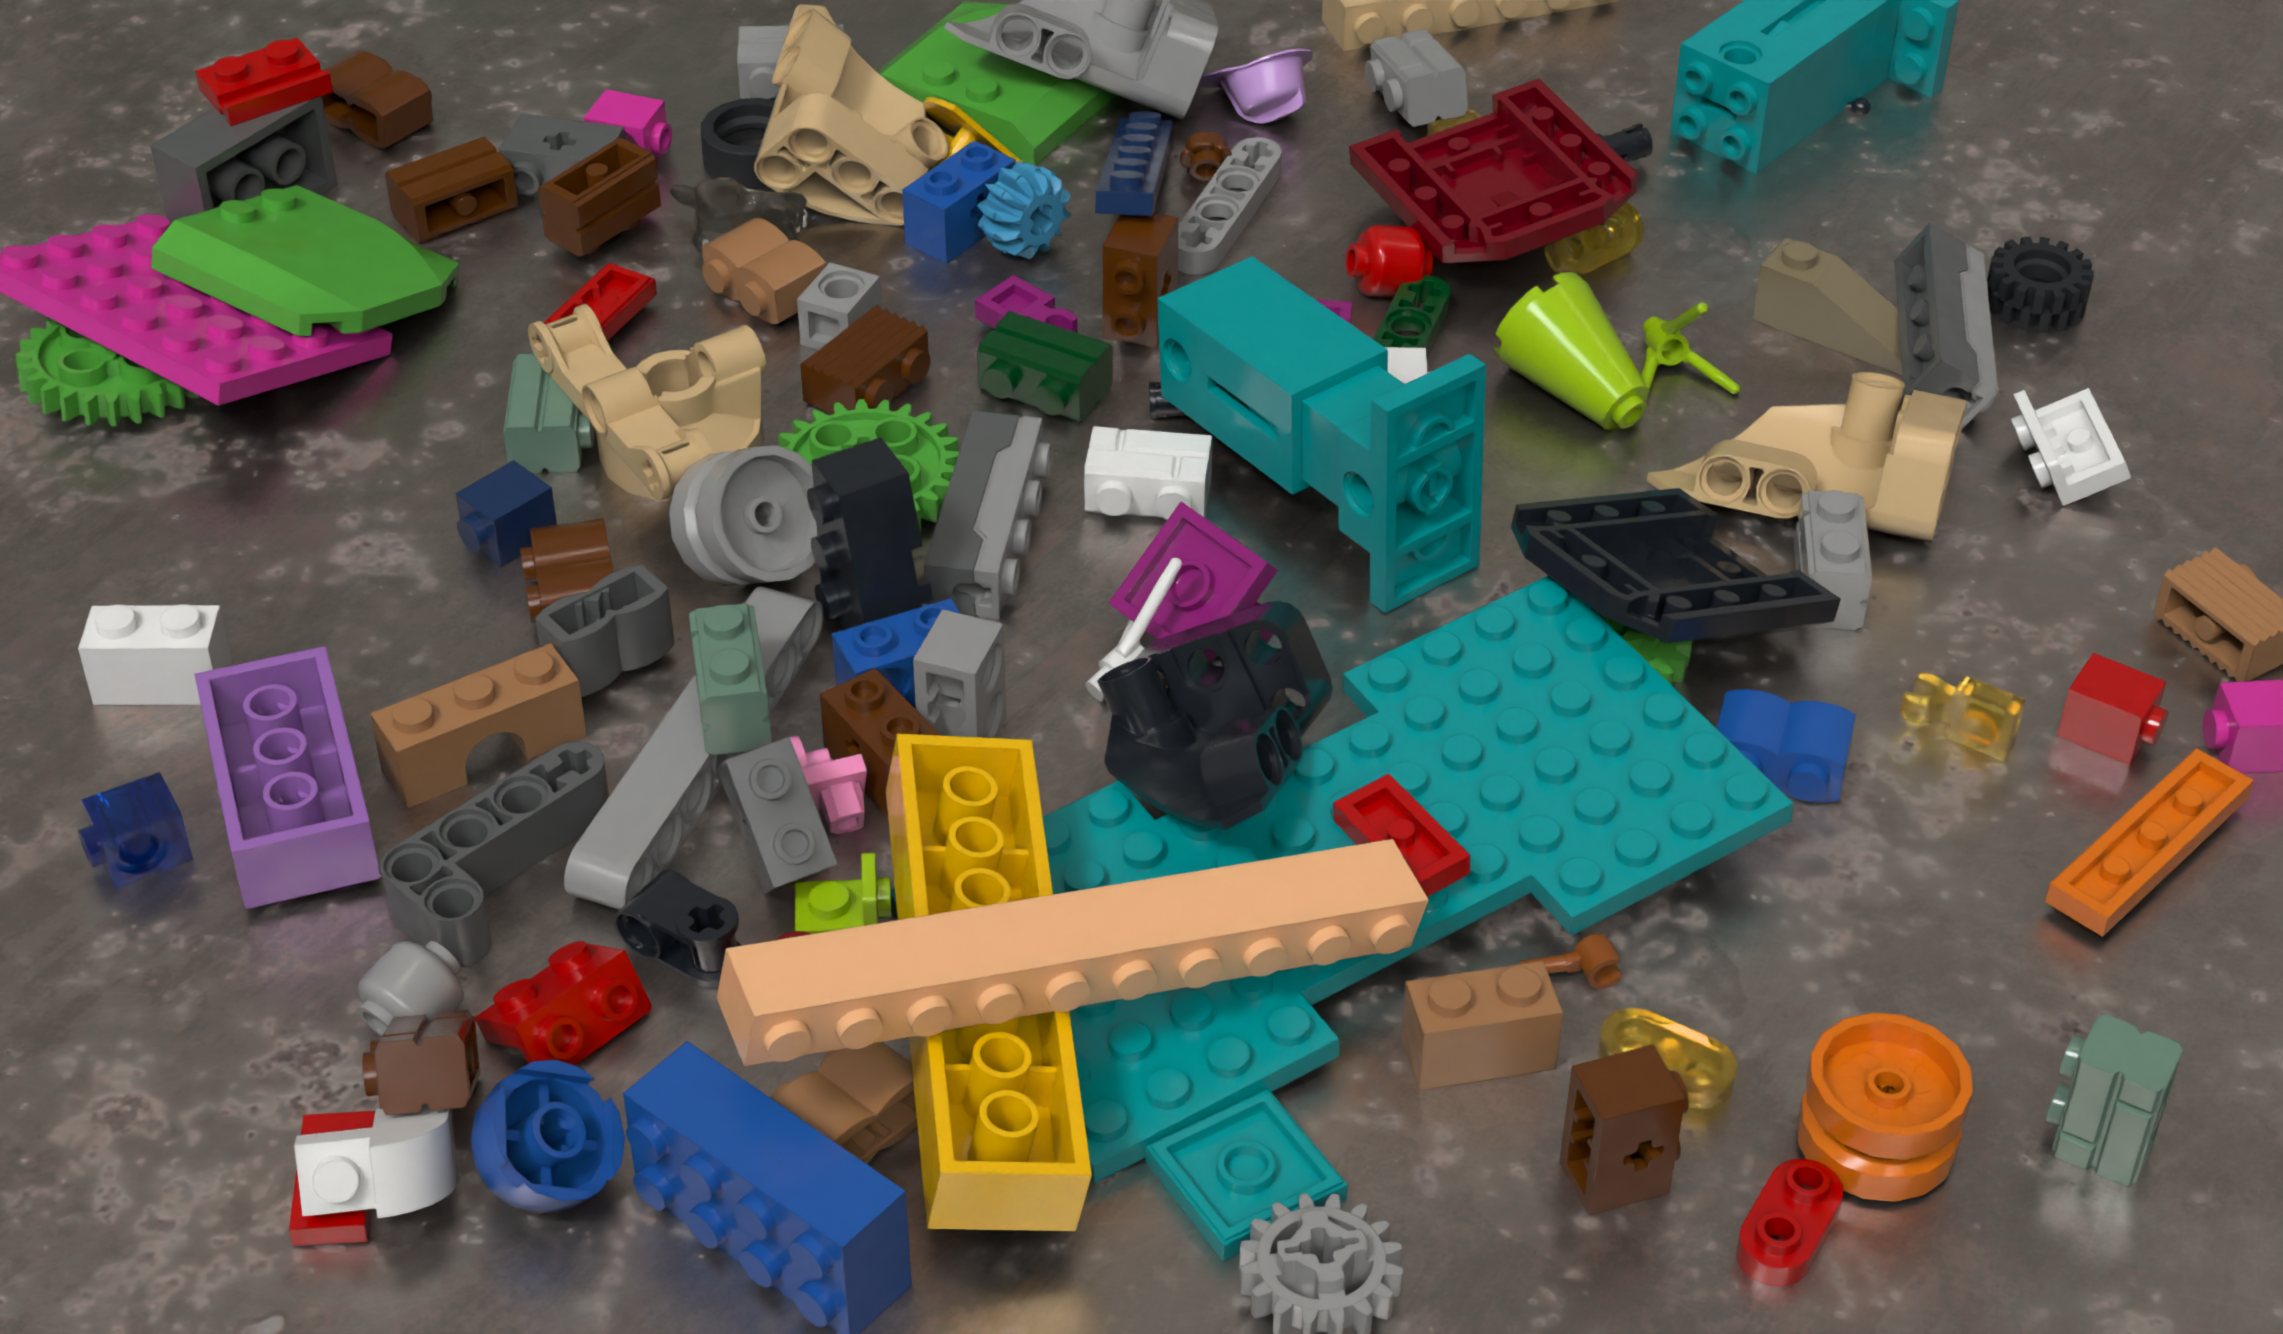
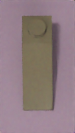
(1827, 304)

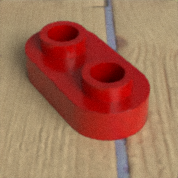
(1800, 1210)

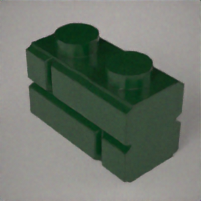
(1045, 366)

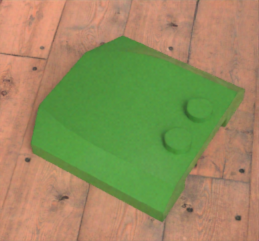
(1010, 100)
(304, 262)

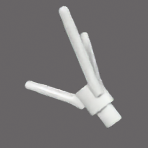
(1129, 644)

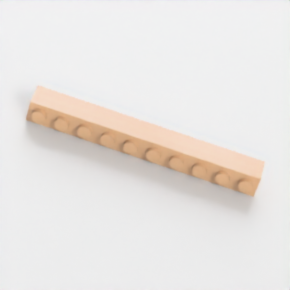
(1065, 951)

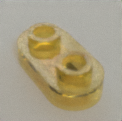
(1594, 246)
(1701, 1061)

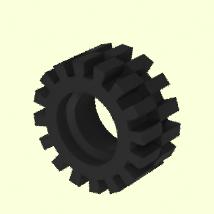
(2039, 284)

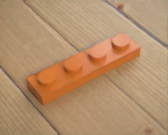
(2148, 842)

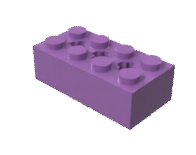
(286, 777)

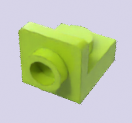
(843, 903)

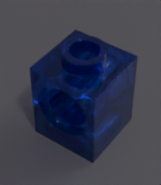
(135, 830)

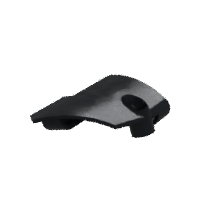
(1216, 736)

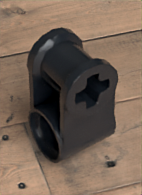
(680, 927)

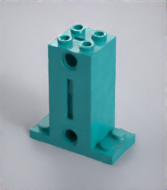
(1789, 66)

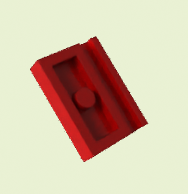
(263, 81)

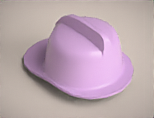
(1265, 87)

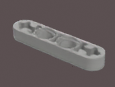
(1234, 206)

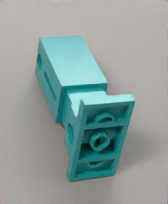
(1320, 410)

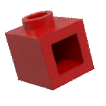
(2113, 709)

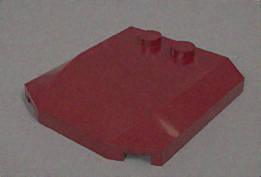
(1500, 179)

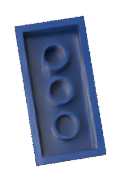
(768, 1191)

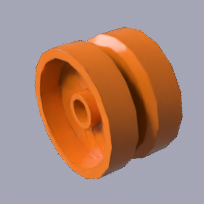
(1885, 1105)

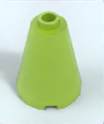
(1573, 352)

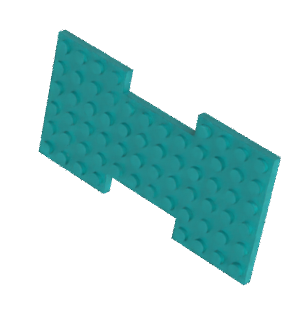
(1520, 737)

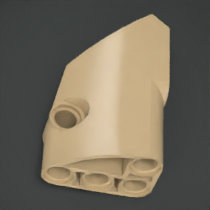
(842, 127)
(1864, 447)

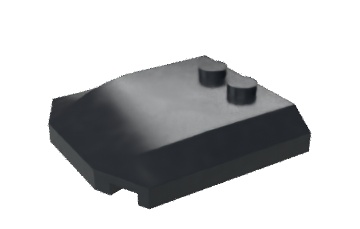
(1660, 570)

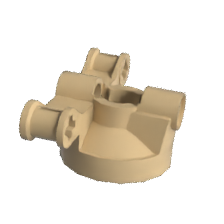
(663, 411)

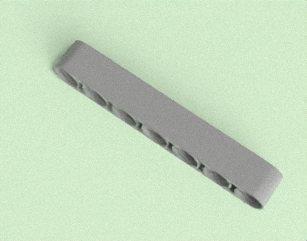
(673, 775)

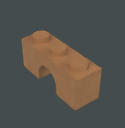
(430, 735)

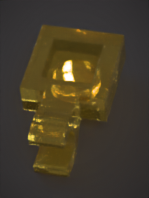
(1973, 711)

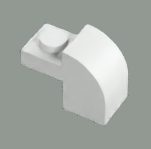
(390, 1167)

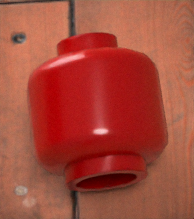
(1386, 259)

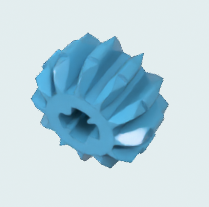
(1024, 209)

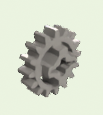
(1320, 1268)

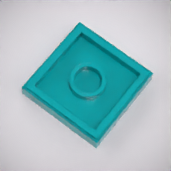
(1240, 1165)

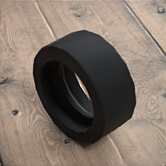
(729, 125)

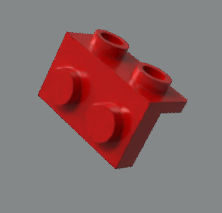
(569, 1006)

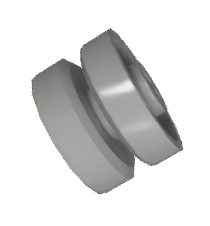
(745, 516)

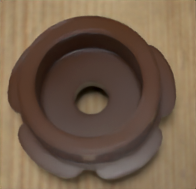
(1204, 154)

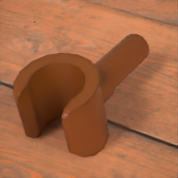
(1593, 956)

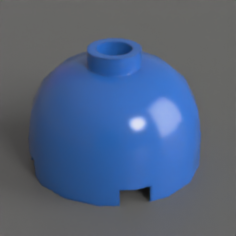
(546, 1138)

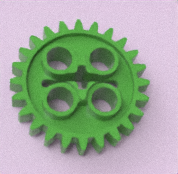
(89, 379)
(917, 444)

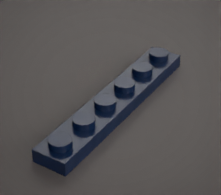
(1135, 165)

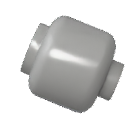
(409, 983)

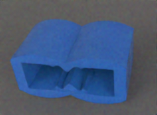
(1794, 744)

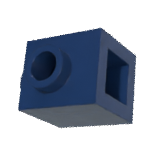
(501, 511)

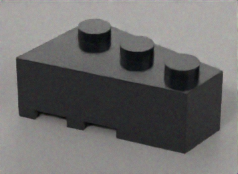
(865, 535)

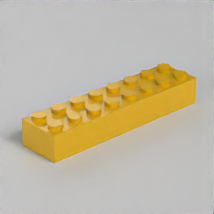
(990, 1099)

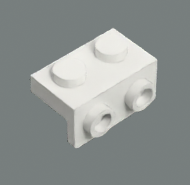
(2071, 445)

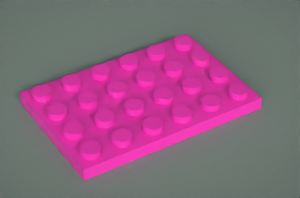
(111, 295)

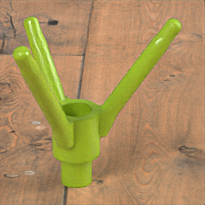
(1670, 347)

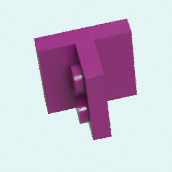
(1213, 582)

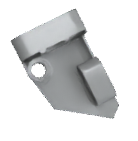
(1112, 44)

